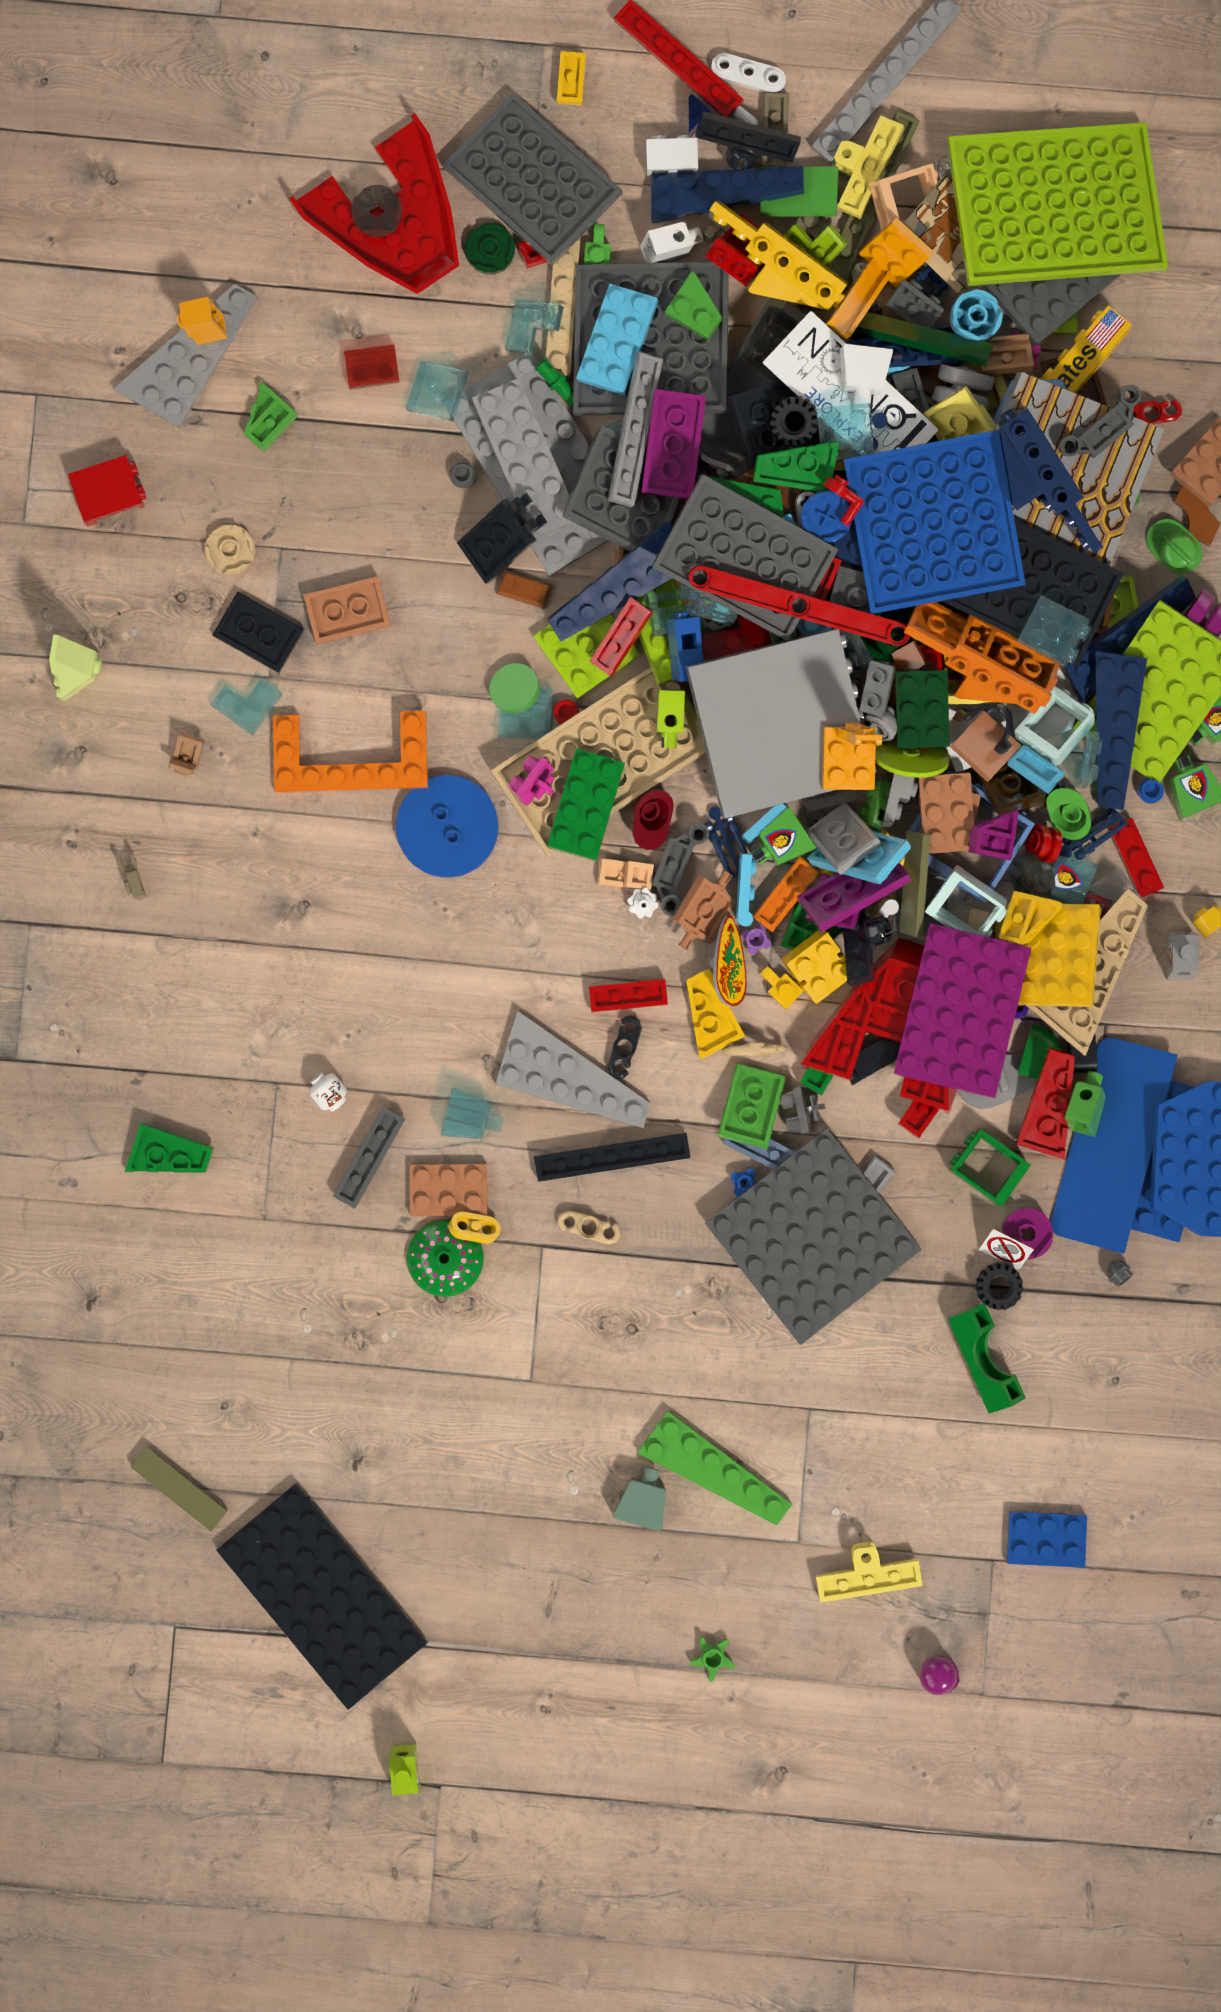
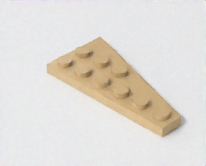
(1116, 935)

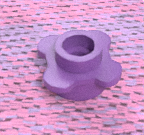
(749, 937)

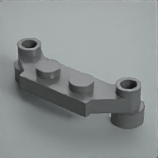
(1106, 428)
(674, 864)

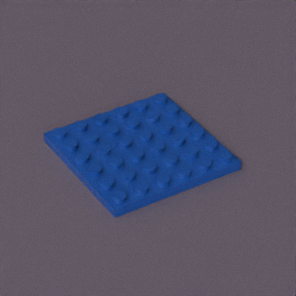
(935, 522)

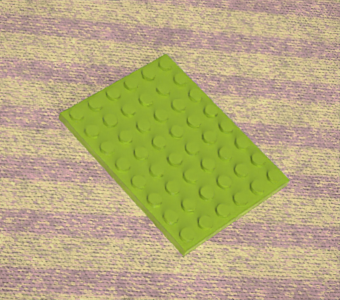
(1057, 203)

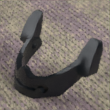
(1003, 744)

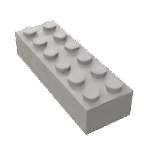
(524, 455)

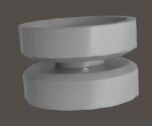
(960, 378)

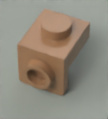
(187, 754)

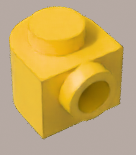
(1208, 920)

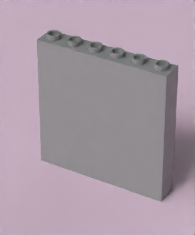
(767, 718)

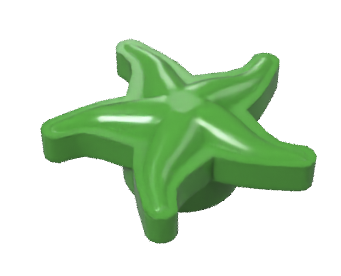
(712, 1657)

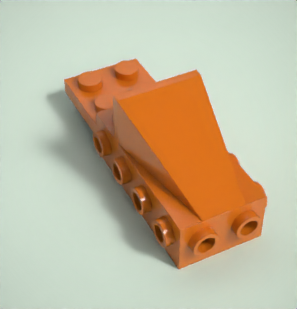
(987, 668)

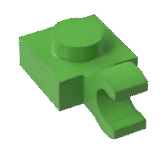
(598, 251)

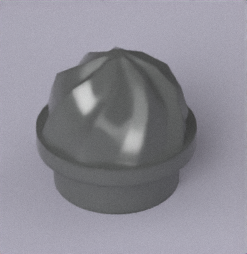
(1118, 1272)

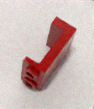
(730, 255)
(107, 489)

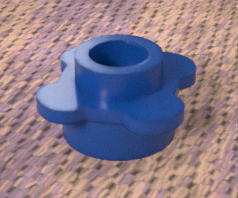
(738, 1178)

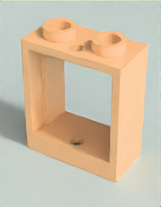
(883, 195)

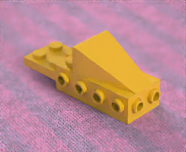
(783, 278)

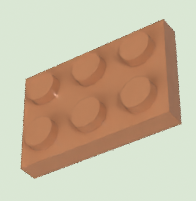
(1202, 467)
(347, 610)
(946, 811)
(448, 1189)

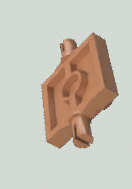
(704, 909)

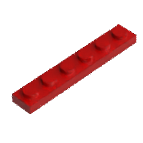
(678, 59)

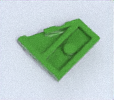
(875, 801)

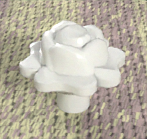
(643, 903)

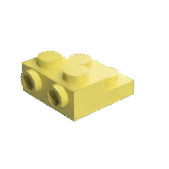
(959, 416)

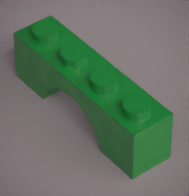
(996, 1387)

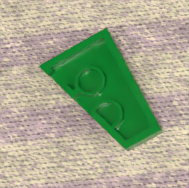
(798, 467)
(762, 496)
(167, 1152)

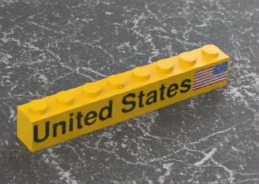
(1090, 349)

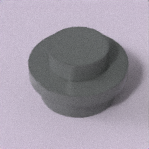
(462, 475)

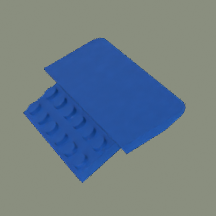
(1110, 1175)

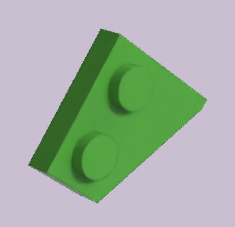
(694, 308)
(268, 418)

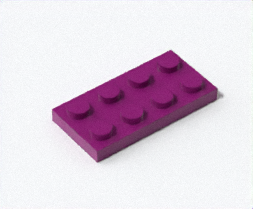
(673, 444)
(845, 895)

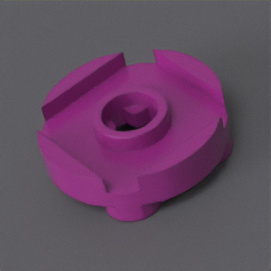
(1038, 1222)

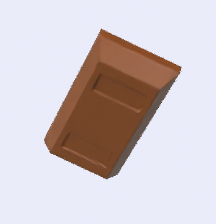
(524, 589)

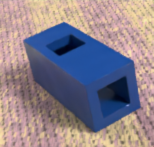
(684, 643)

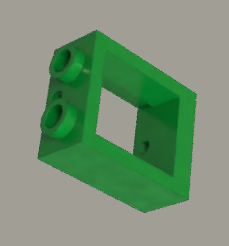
(1011, 1181)

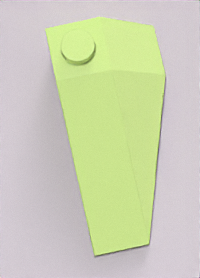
(72, 666)

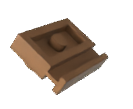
(1009, 355)

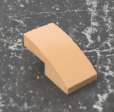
(625, 874)

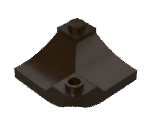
(1012, 791)

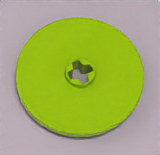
(911, 761)

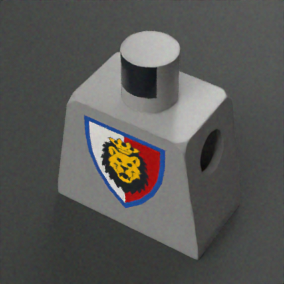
(1182, 955)

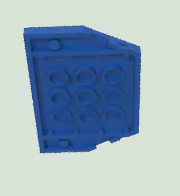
(1189, 1159)

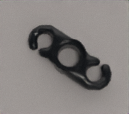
(633, 1037)

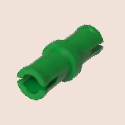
(555, 380)

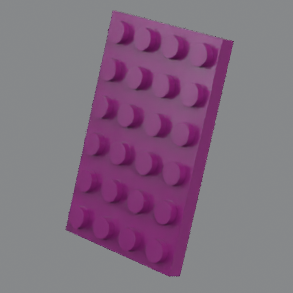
(962, 1011)

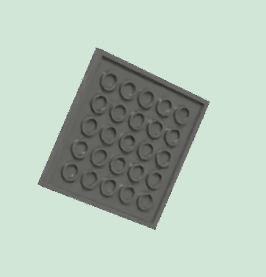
(689, 360)
(813, 1236)

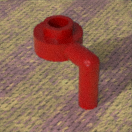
(839, 486)

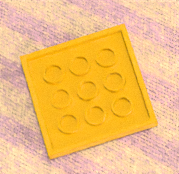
(1062, 958)

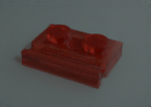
(371, 367)

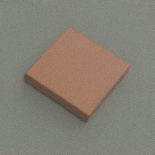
(978, 744)

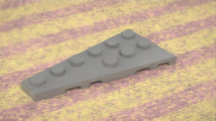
(181, 368)
(555, 1072)

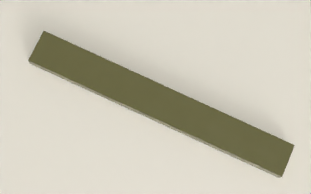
(855, 229)

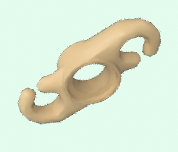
(754, 1050)
(598, 1236)

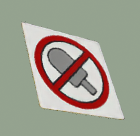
(1006, 1249)

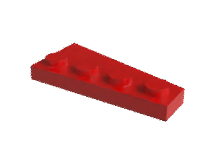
(1044, 1121)

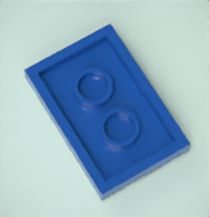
(1046, 1539)

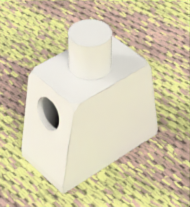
(669, 243)
(864, 370)

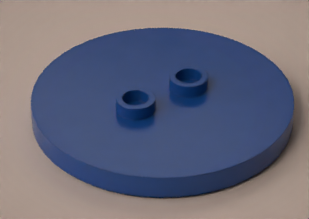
(447, 827)

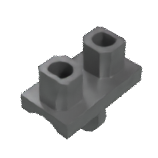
(798, 1099)

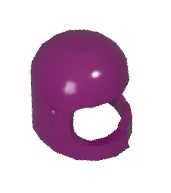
(939, 1675)

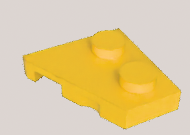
(1027, 917)

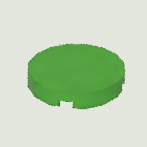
(514, 688)

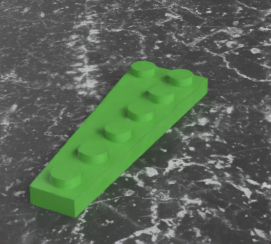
(696, 1459)

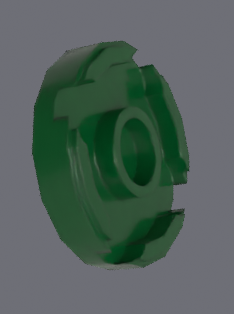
(490, 248)

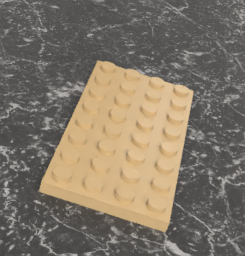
(614, 727)

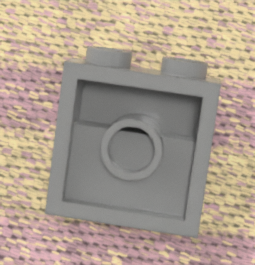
(900, 792)

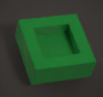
(816, 1080)

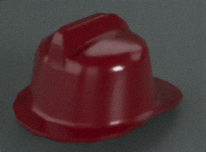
(652, 819)

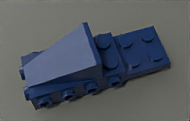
(1027, 473)

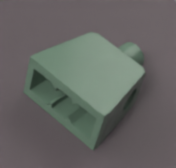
(643, 1501)

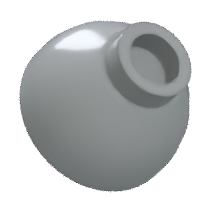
(884, 725)

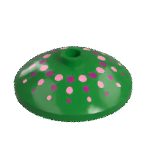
(430, 1273)

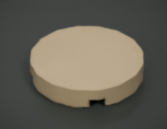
(230, 550)

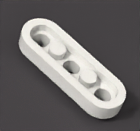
(757, 81)

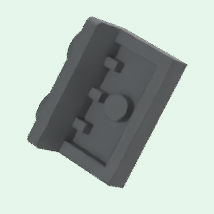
(914, 306)
(877, 687)

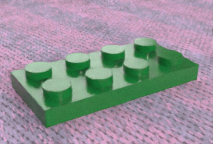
(585, 805)

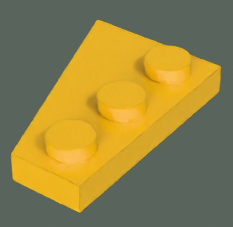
(712, 1020)

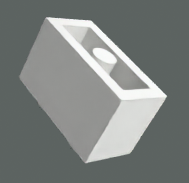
(671, 154)

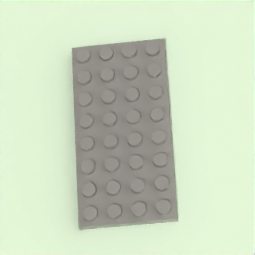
(563, 440)

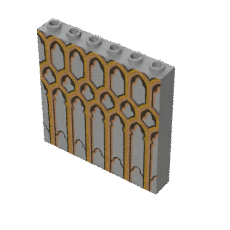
(1106, 482)

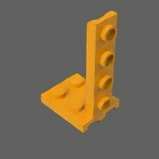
(891, 258)
(849, 757)

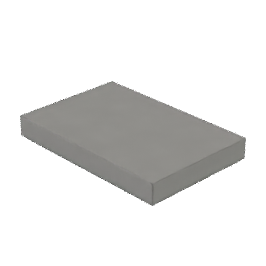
(843, 838)

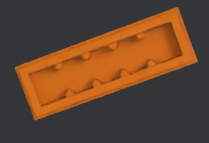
(785, 894)

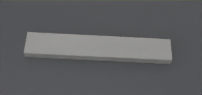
(635, 430)

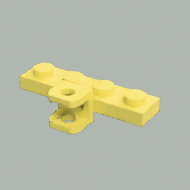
(865, 164)
(868, 1576)

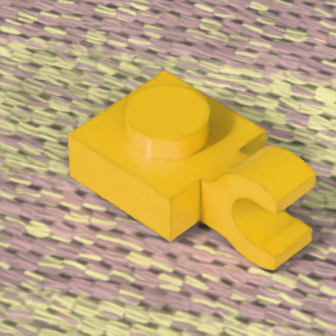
(783, 989)

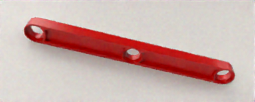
(781, 601)

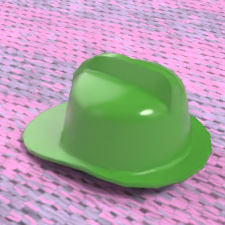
(1174, 546)
(1069, 813)

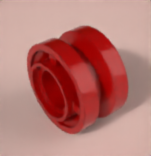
(1044, 842)

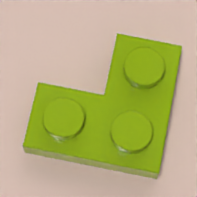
(823, 248)

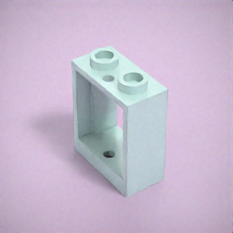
(1065, 700)
(949, 920)

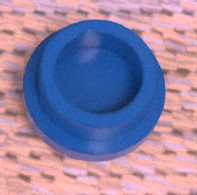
(1150, 791)

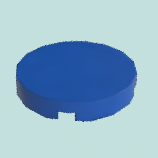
(822, 516)

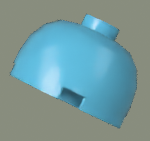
(975, 315)

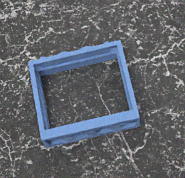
(944, 871)

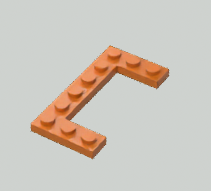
(407, 774)

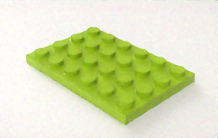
(1177, 689)

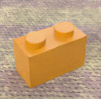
(202, 320)

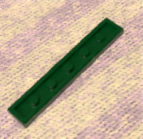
(924, 338)

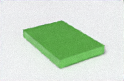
(818, 198)
(751, 1106)

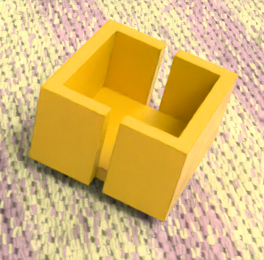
(818, 964)

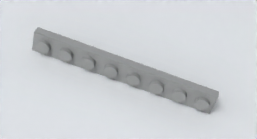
(886, 78)

